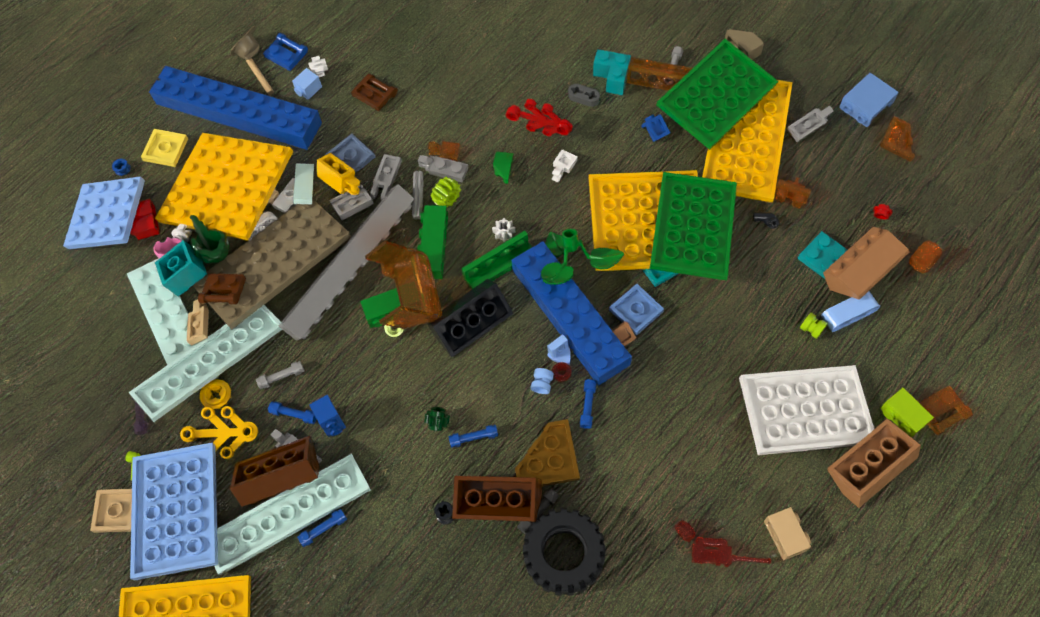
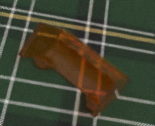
(413, 282)

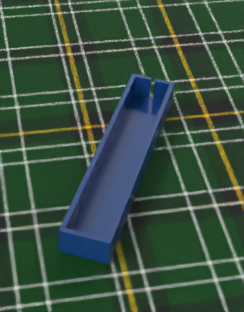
(236, 107)

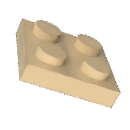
(112, 511)

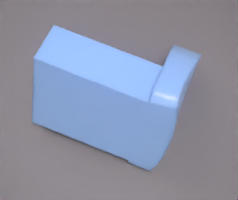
(559, 350)

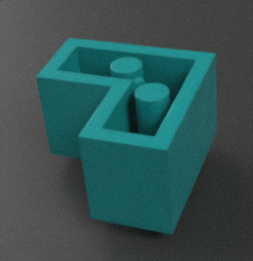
(614, 68)

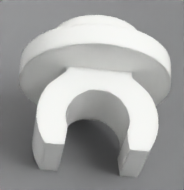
(181, 233)

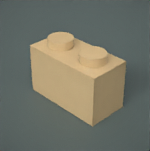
(787, 533)

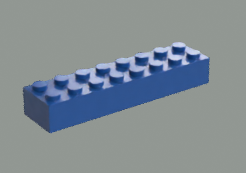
(572, 316)

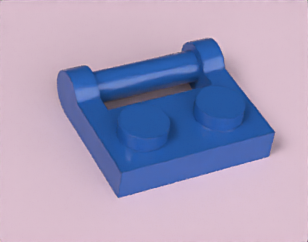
(283, 56)

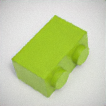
(906, 412)

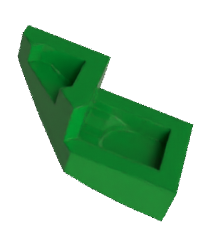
(502, 165)

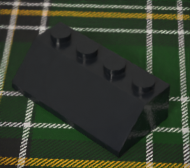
(470, 317)

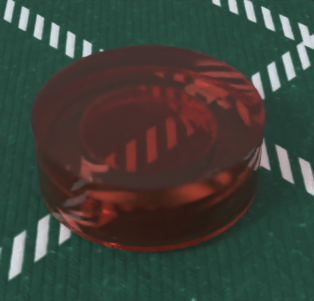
(685, 530)

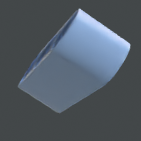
(849, 311)

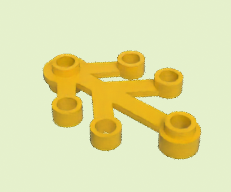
(223, 431)

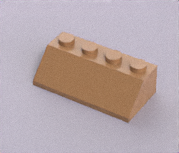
(865, 263)
(874, 462)

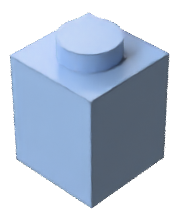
(306, 84)

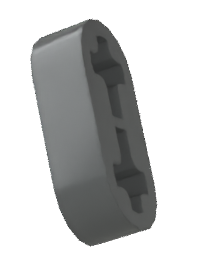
(583, 95)

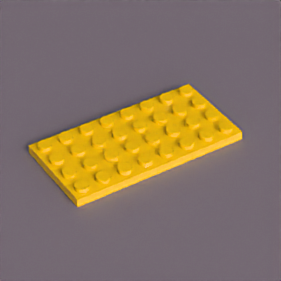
(753, 147)

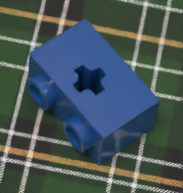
(327, 416)

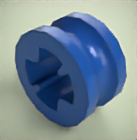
(124, 169)

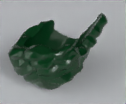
(209, 244)

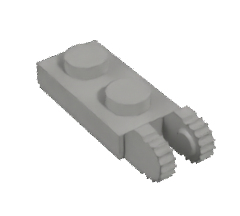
(385, 175)

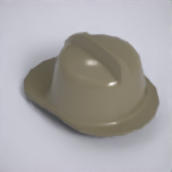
(246, 46)

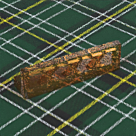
(655, 68)

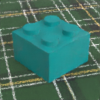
(180, 268)

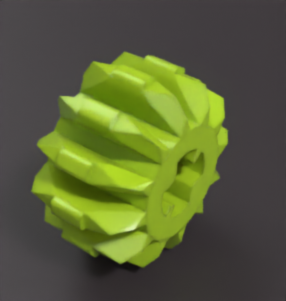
(445, 192)

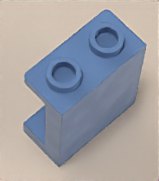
(868, 99)

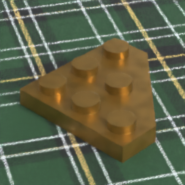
(551, 456)

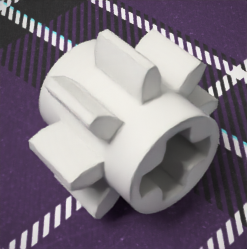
(318, 66)
(503, 230)

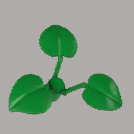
(558, 273)

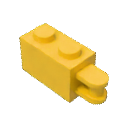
(337, 174)

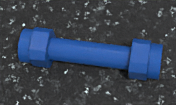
(277, 408)
(586, 418)
(456, 439)
(305, 537)

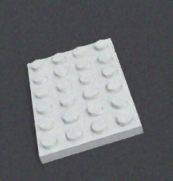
(806, 409)

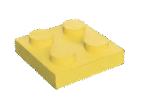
(164, 147)

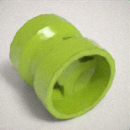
(813, 325)

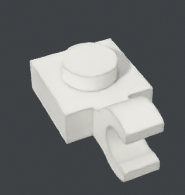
(564, 162)

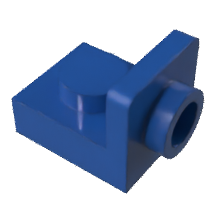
(656, 127)

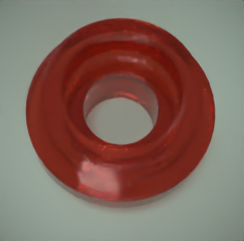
(561, 366)

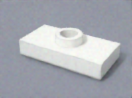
(284, 201)

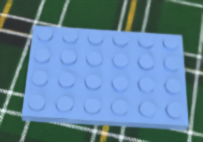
(174, 511)

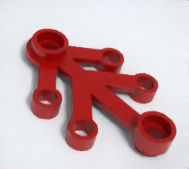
(539, 120)

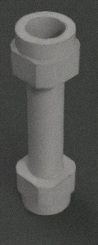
(676, 56)
(264, 381)

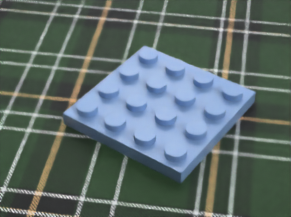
(104, 213)

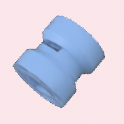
(542, 381)

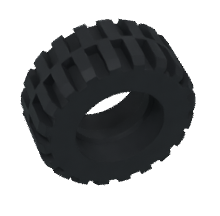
(564, 581)

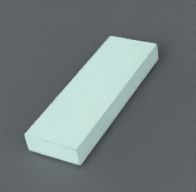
(303, 184)

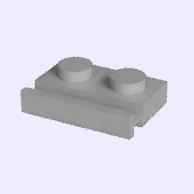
(348, 204)

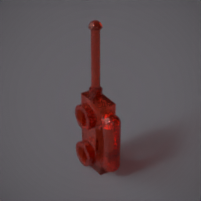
(719, 557)

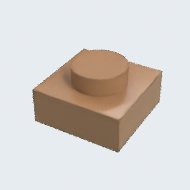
(624, 333)

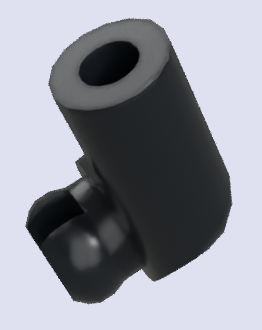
(767, 217)

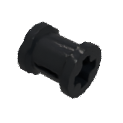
(441, 507)

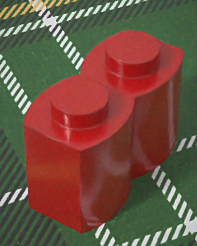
(144, 222)

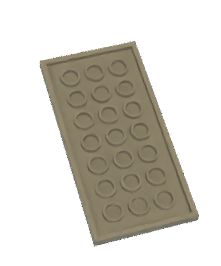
(277, 258)

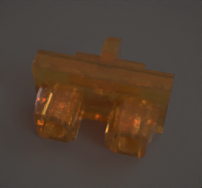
(793, 191)

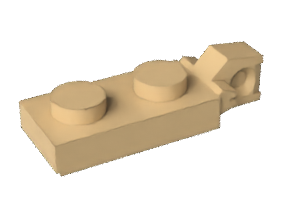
(197, 323)

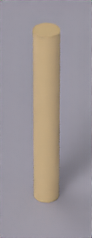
(260, 76)

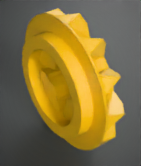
(217, 386)

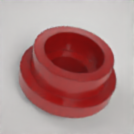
(882, 211)

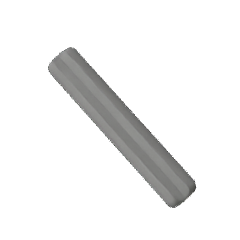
(417, 203)

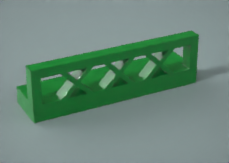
(496, 261)

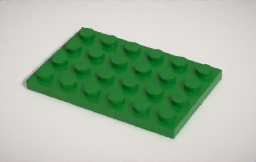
(717, 93)
(694, 226)

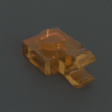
(448, 150)

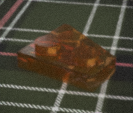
(898, 139)

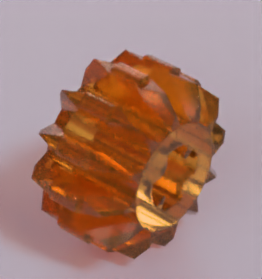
(925, 256)

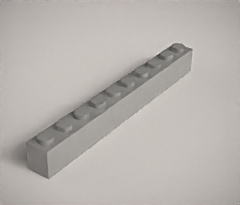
(345, 263)

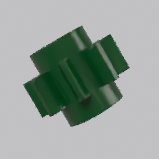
(436, 418)

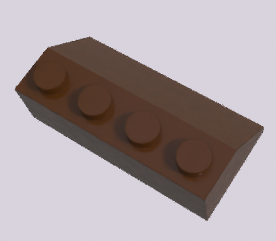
(275, 471)
(496, 498)

